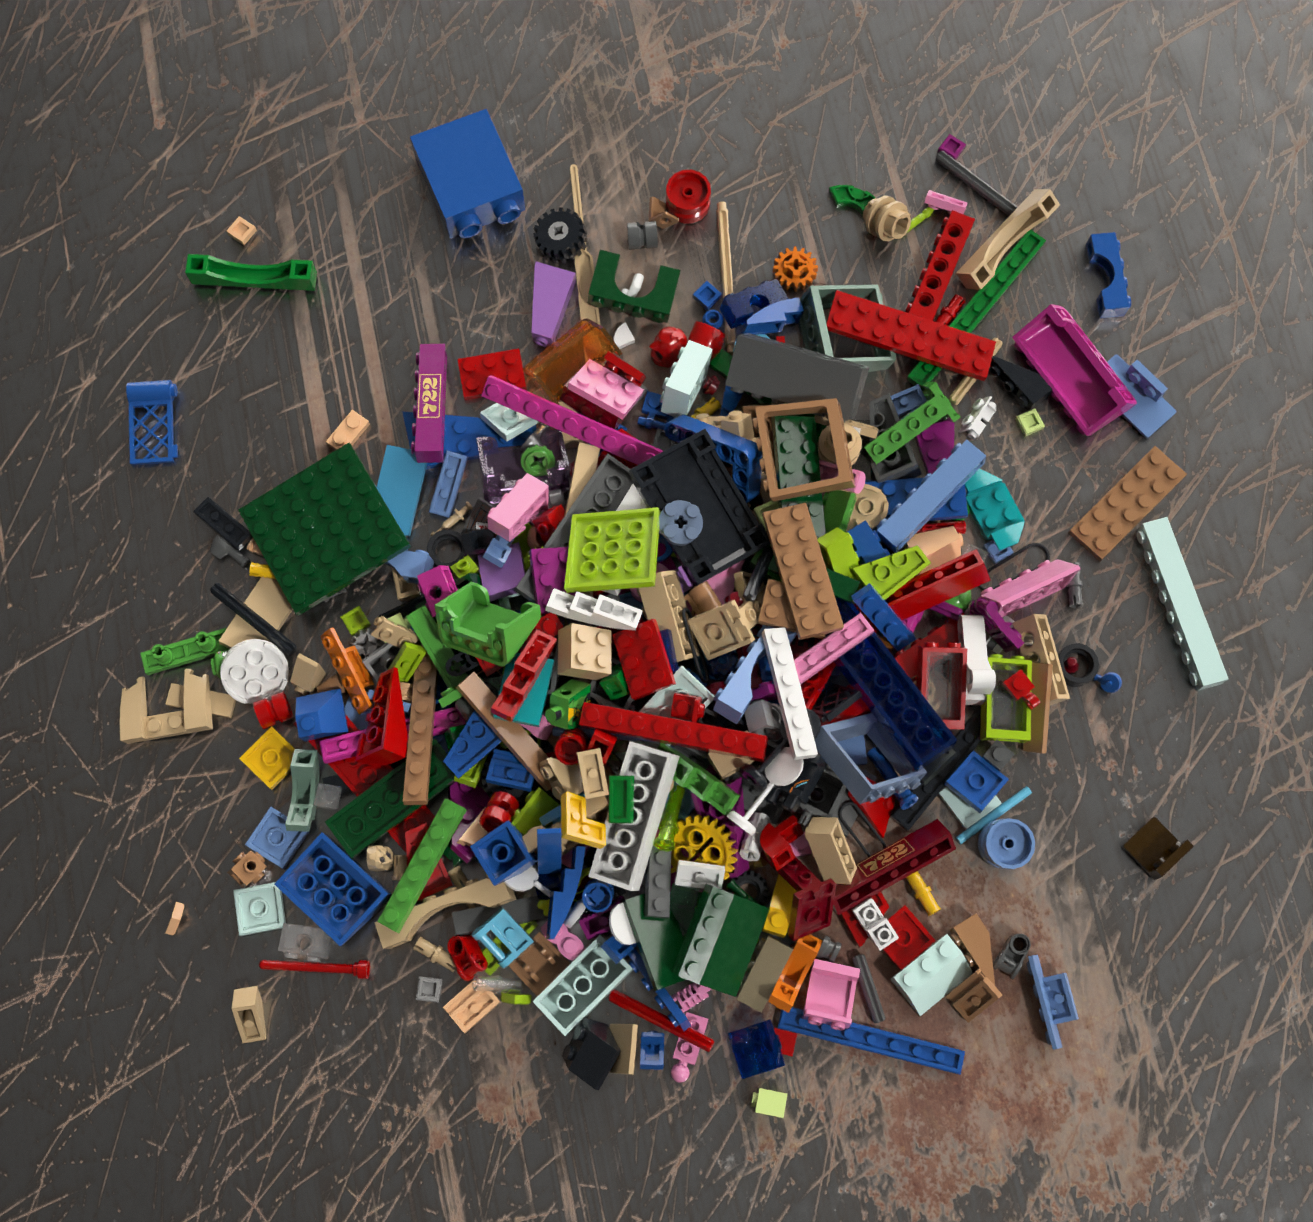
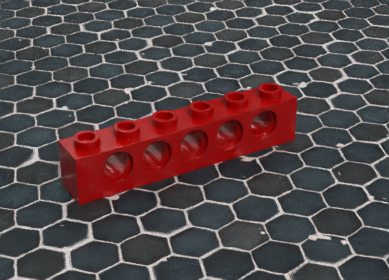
(955, 224)

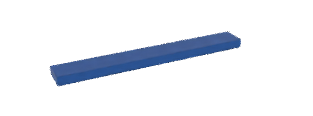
(877, 1042)

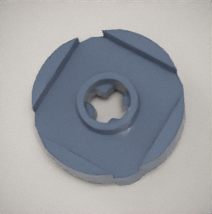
(670, 530)

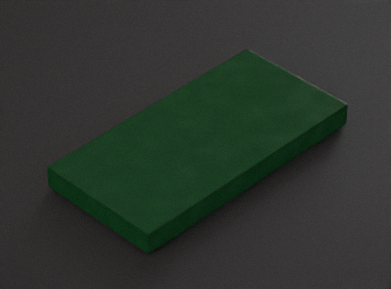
(657, 940)

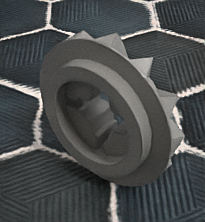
(360, 638)

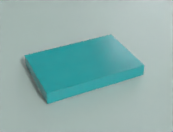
(533, 706)

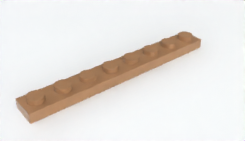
(420, 733)

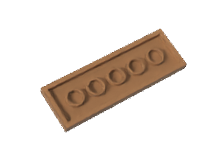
(1127, 503)
(802, 571)

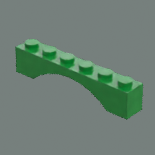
(219, 272)

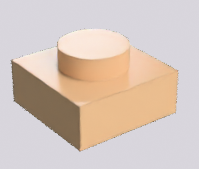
(241, 230)

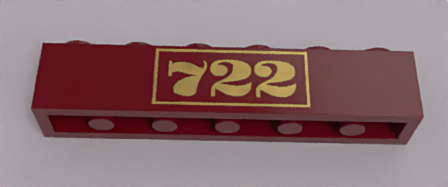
(894, 864)

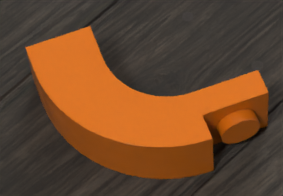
(794, 972)

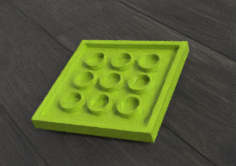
(612, 550)

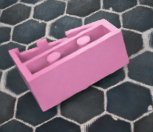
(518, 507)

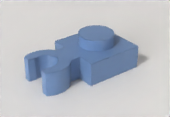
(498, 551)

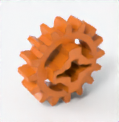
(804, 267)

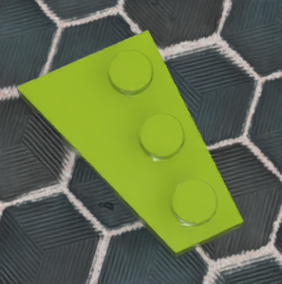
(892, 570)

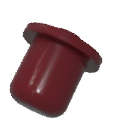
(1071, 665)

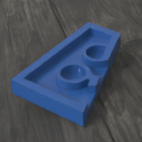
(471, 746)

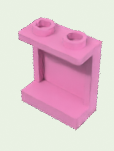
(830, 994)

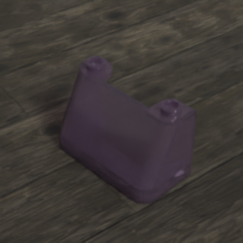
(502, 466)

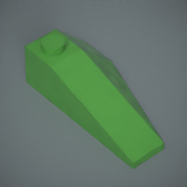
(838, 509)

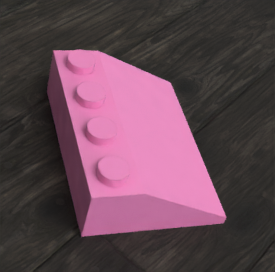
(1031, 586)

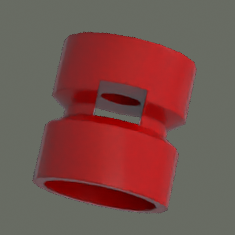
(273, 710)
(569, 744)
(498, 810)

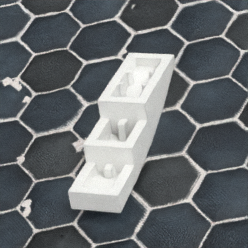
(594, 611)

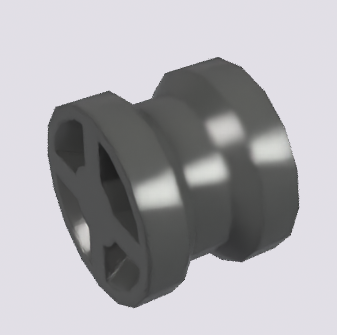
(829, 949)

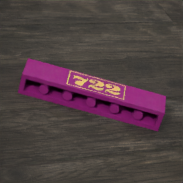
(430, 403)

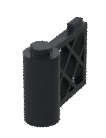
(827, 697)

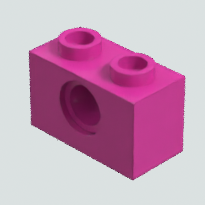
(431, 580)

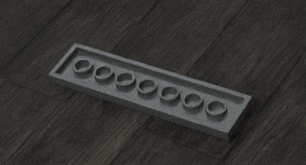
(601, 494)

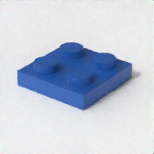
(976, 781)

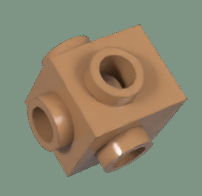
(242, 874)

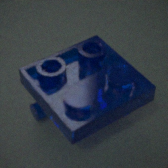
(757, 1049)

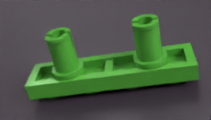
(182, 652)

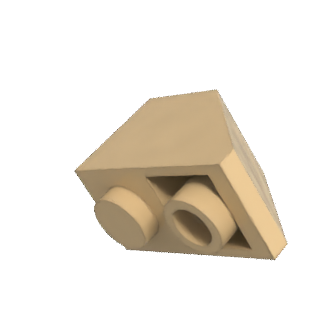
(561, 777)

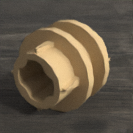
(886, 218)
(826, 447)

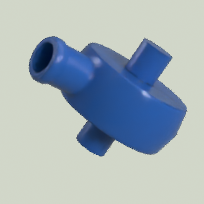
(1110, 682)

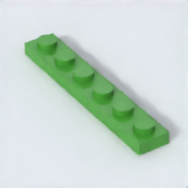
(422, 865)

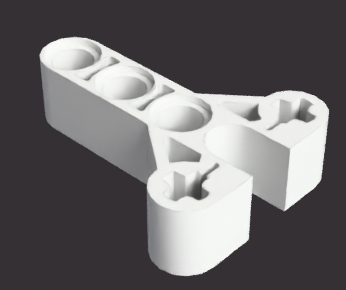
(980, 676)

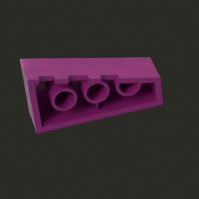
(705, 808)

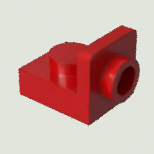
(687, 707)

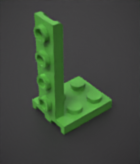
(913, 424)
(427, 632)

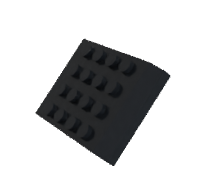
(697, 475)

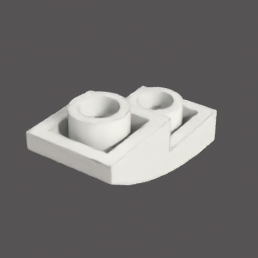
(875, 924)

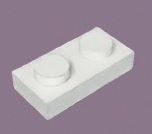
(698, 874)

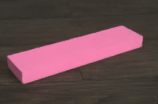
(832, 647)

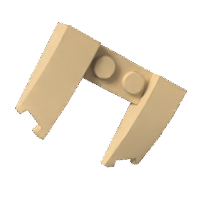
(196, 716)

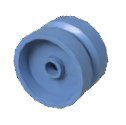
(1019, 843)

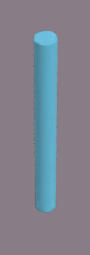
(993, 815)

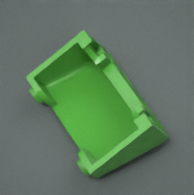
(481, 628)

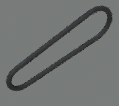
(1013, 555)

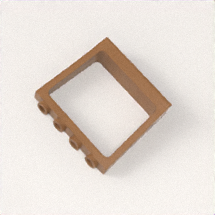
(845, 473)

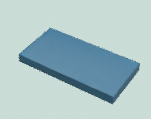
(401, 484)

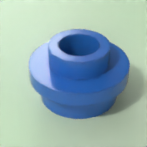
(713, 314)

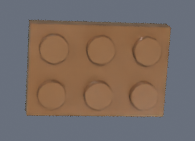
(775, 608)

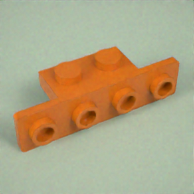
(350, 669)

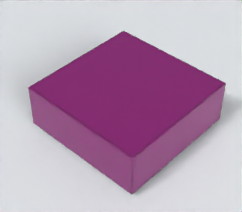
(952, 146)

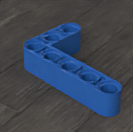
(730, 448)

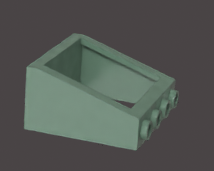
(814, 327)

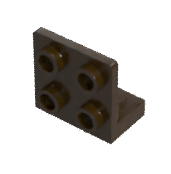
(1156, 848)

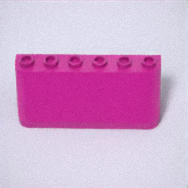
(1073, 369)

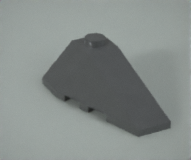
(902, 462)

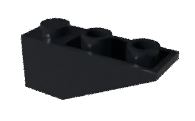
(1024, 384)

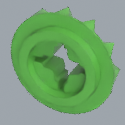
(537, 468)

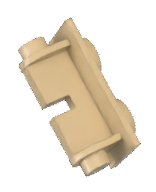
(392, 633)

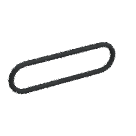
(693, 649)
(866, 820)

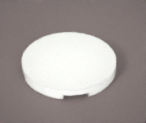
(254, 671)

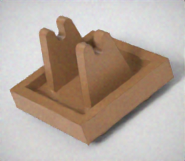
(539, 964)

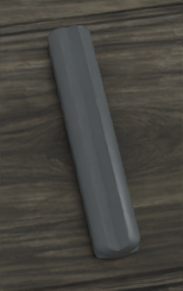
(869, 989)

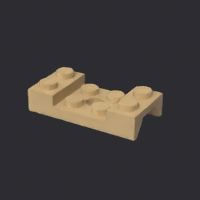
(596, 810)

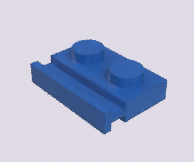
(508, 771)

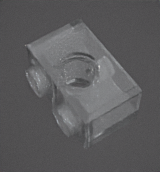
(292, 936)

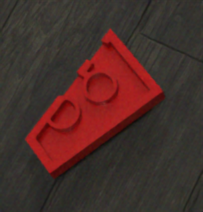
(877, 812)

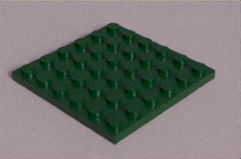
(324, 529)

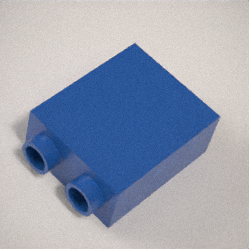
(468, 174)

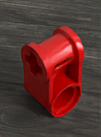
(466, 955)

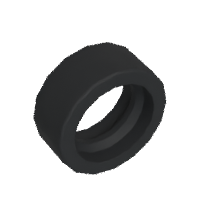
(439, 537)
(1091, 657)

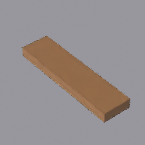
(1040, 714)

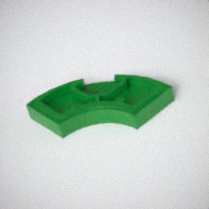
(850, 197)

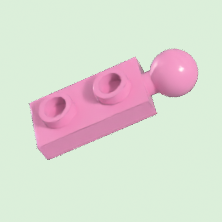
(685, 1051)

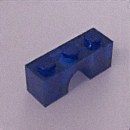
(737, 307)

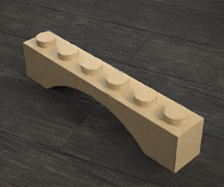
(1028, 214)
(475, 891)

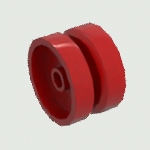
(688, 196)

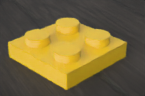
(269, 758)

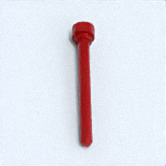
(360, 969)

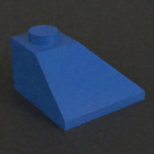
(320, 715)
(503, 853)

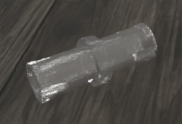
(496, 984)

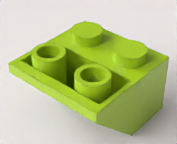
(537, 805)

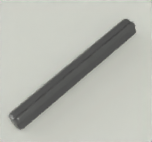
(975, 183)

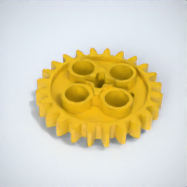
(686, 839)

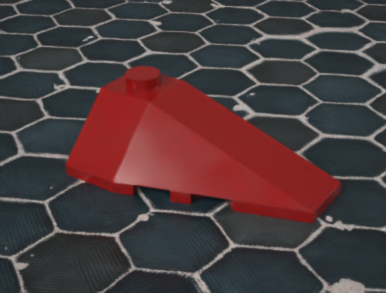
(386, 731)

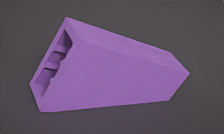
(550, 300)

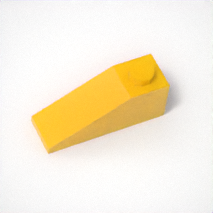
(780, 908)

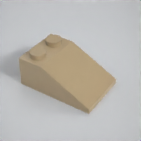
(626, 1039)

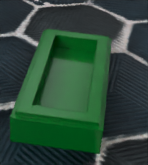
(621, 799)

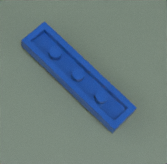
(883, 617)
(663, 997)

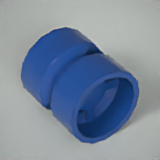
(597, 895)

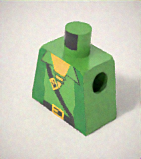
(567, 704)

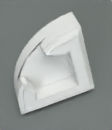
(623, 336)

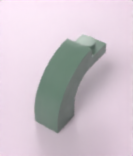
(304, 788)

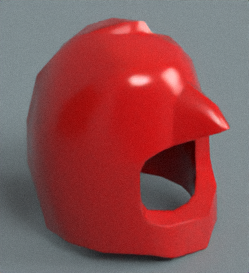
(707, 336)
(668, 344)

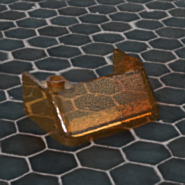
(567, 355)

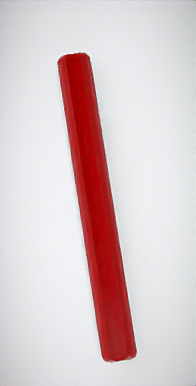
(660, 1020)

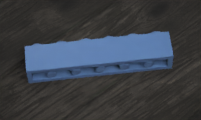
(930, 496)

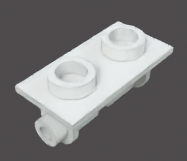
(981, 410)

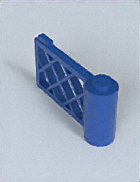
(152, 395)

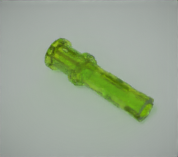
(668, 826)

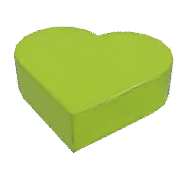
(515, 998)

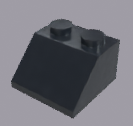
(591, 1052)

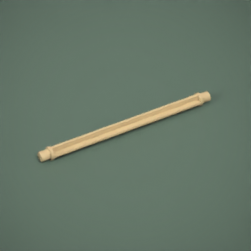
(725, 267)

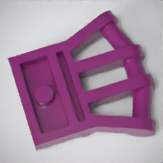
(995, 626)

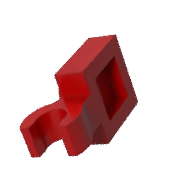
(1020, 687)

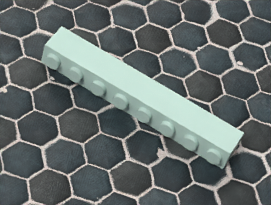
(1182, 604)

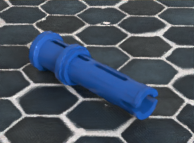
(886, 770)

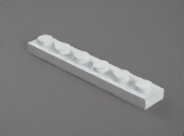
(789, 693)

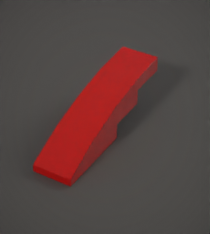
(524, 675)

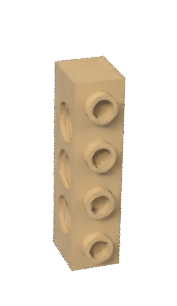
(1043, 648)

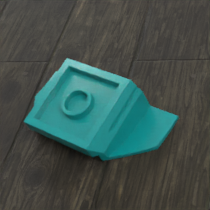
(994, 509)

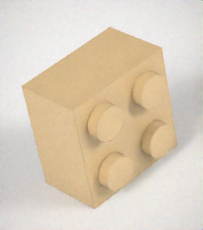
(584, 652)

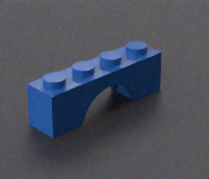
(1104, 251)

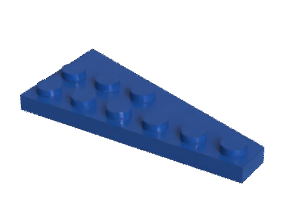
(461, 435)

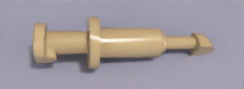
(454, 518)

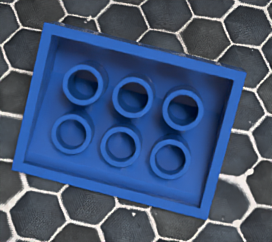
(333, 889)

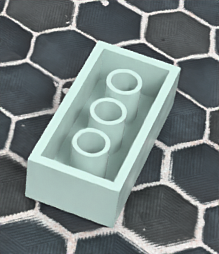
(581, 987)

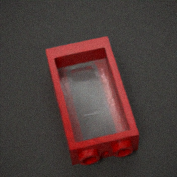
(943, 680)

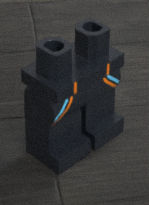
(801, 788)

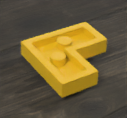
(576, 826)

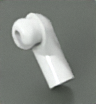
(635, 285)

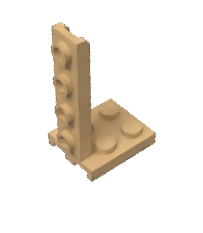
(726, 626)

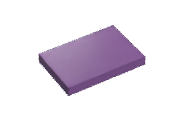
(502, 581)

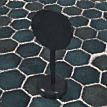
(754, 775)

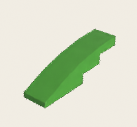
(702, 783)

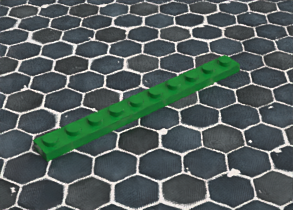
(986, 298)

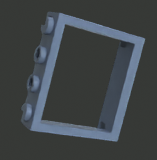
(847, 770)

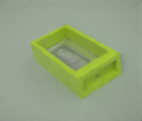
(1000, 714)

